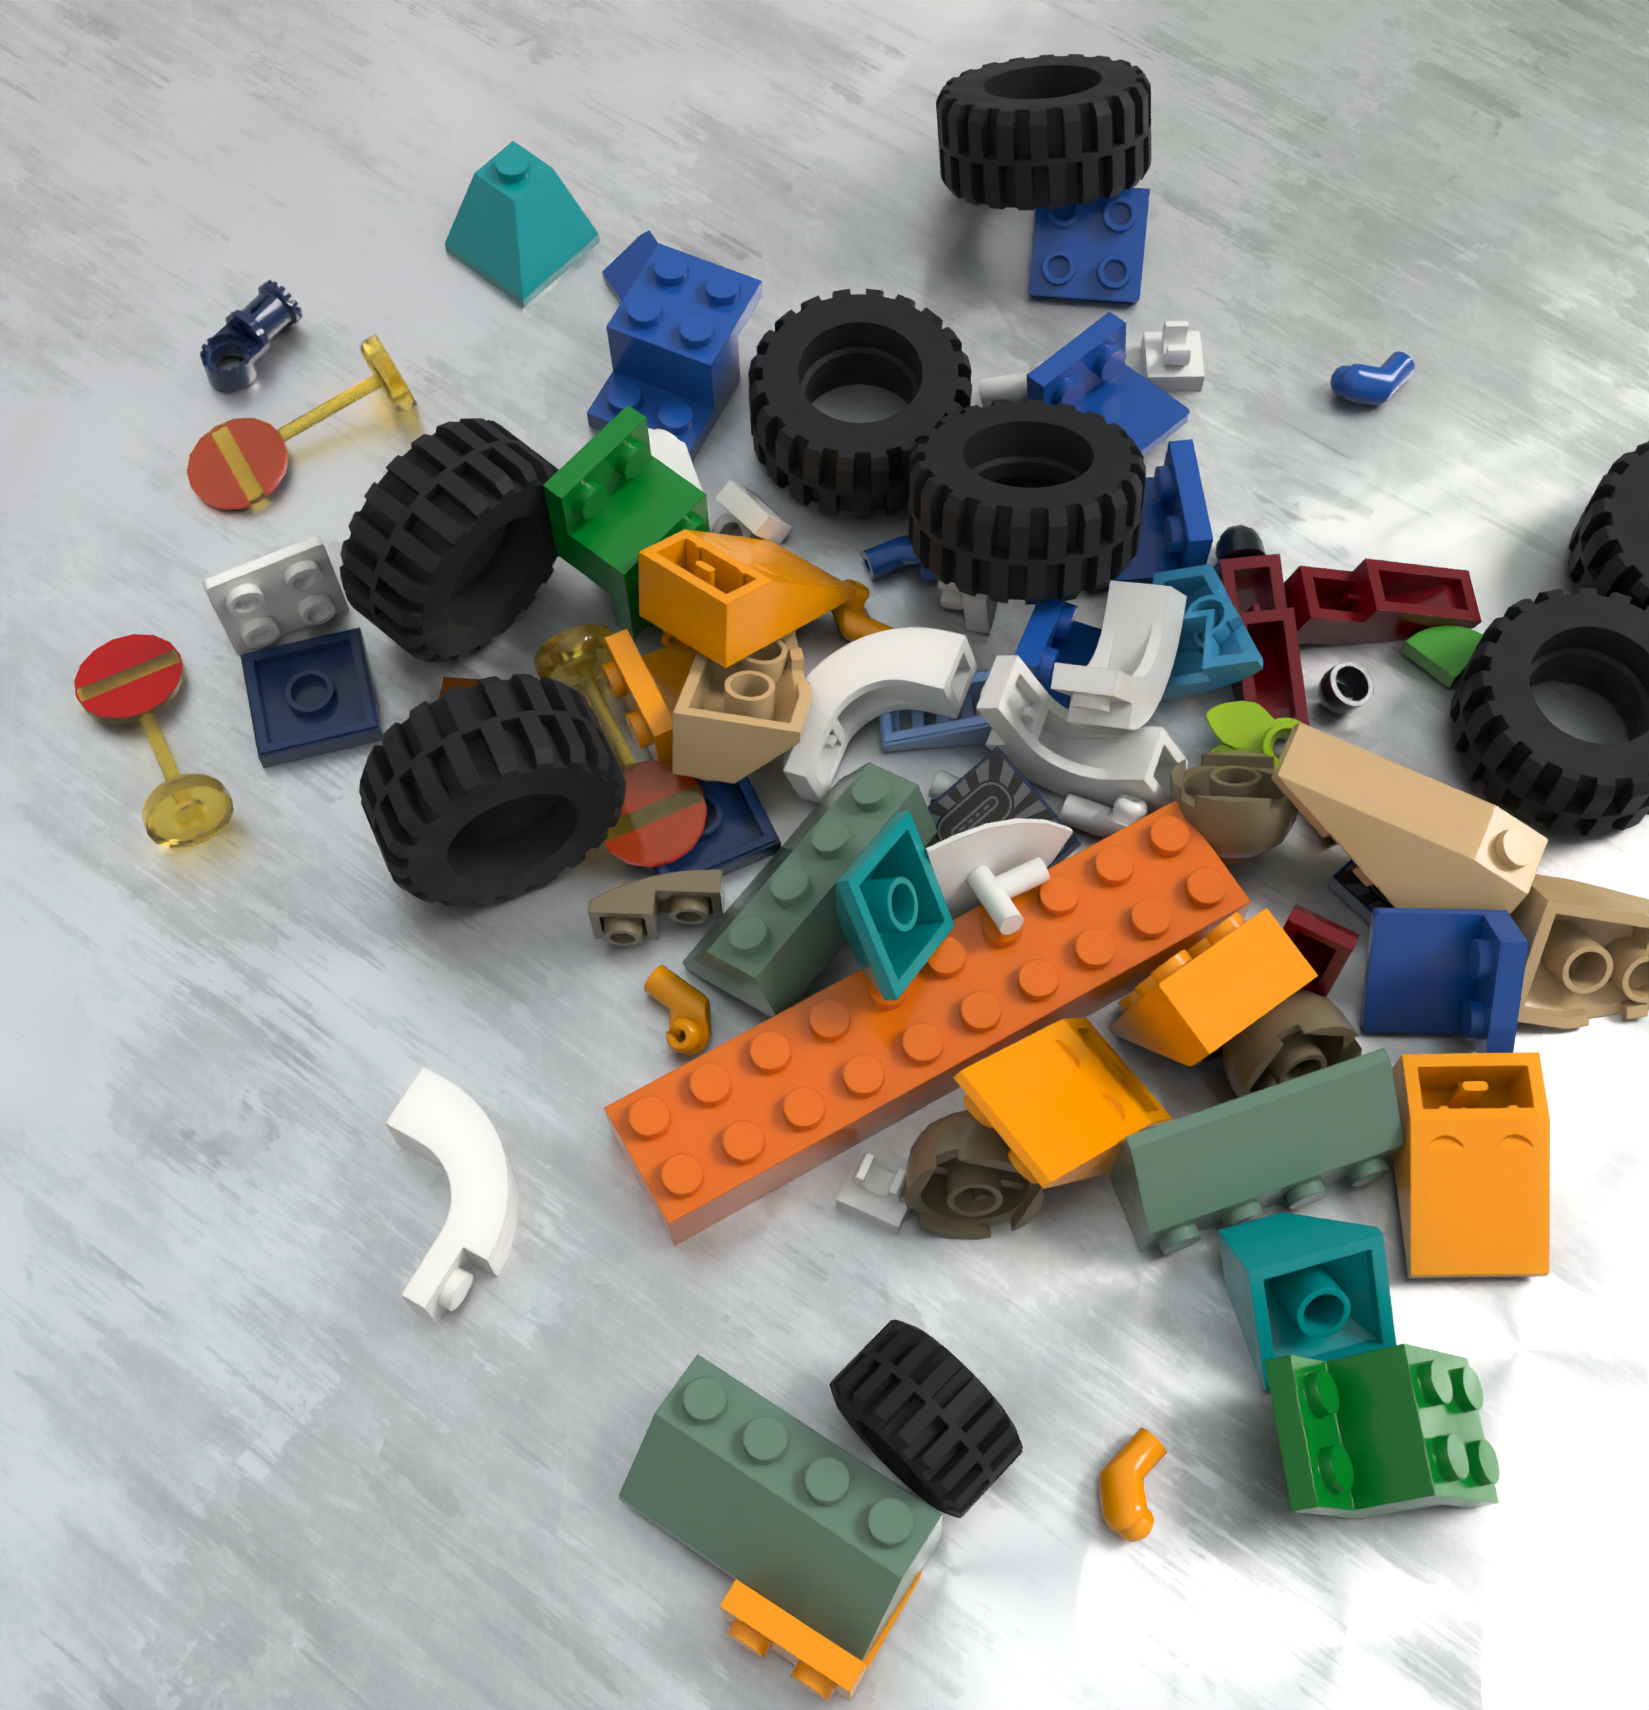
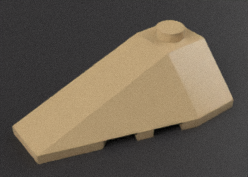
(740, 714)
(1407, 830)
(1582, 953)

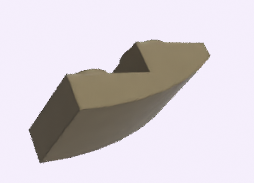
(634, 909)

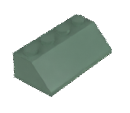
(787, 919)
(1259, 1152)
(780, 1507)

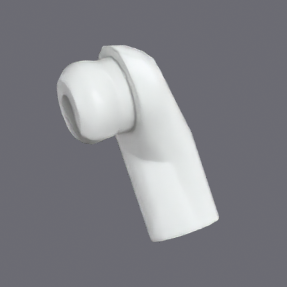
(1100, 818)

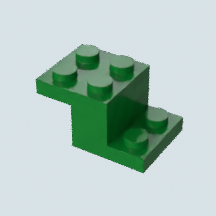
(616, 503)
(1381, 1432)

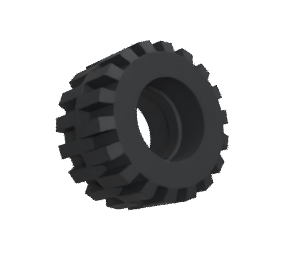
(926, 1417)

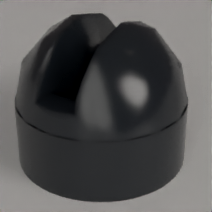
(1239, 542)
(1342, 681)

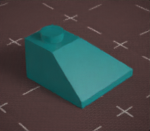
(519, 225)
(892, 907)
(1307, 1287)

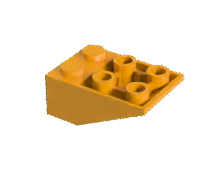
(731, 592)
(1214, 989)
(1060, 1102)
(1473, 1164)

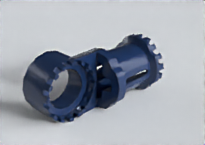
(248, 336)

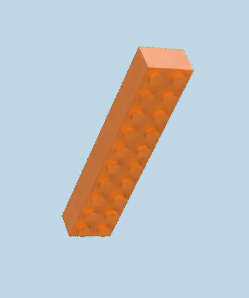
(858, 1064)

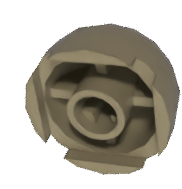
(1234, 803)
(1289, 1042)
(966, 1181)

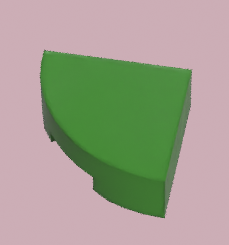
(1442, 651)

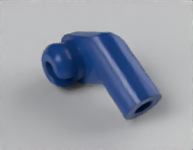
(1372, 384)
(892, 556)

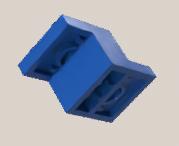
(677, 345)

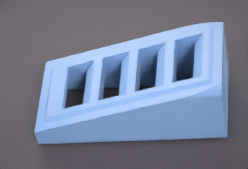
(946, 733)

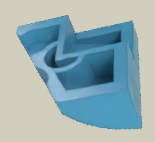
(1213, 639)

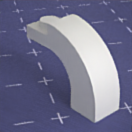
(1131, 658)
(870, 678)
(1068, 755)
(458, 1137)

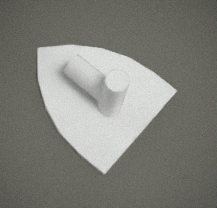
(996, 864)

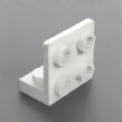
(276, 594)

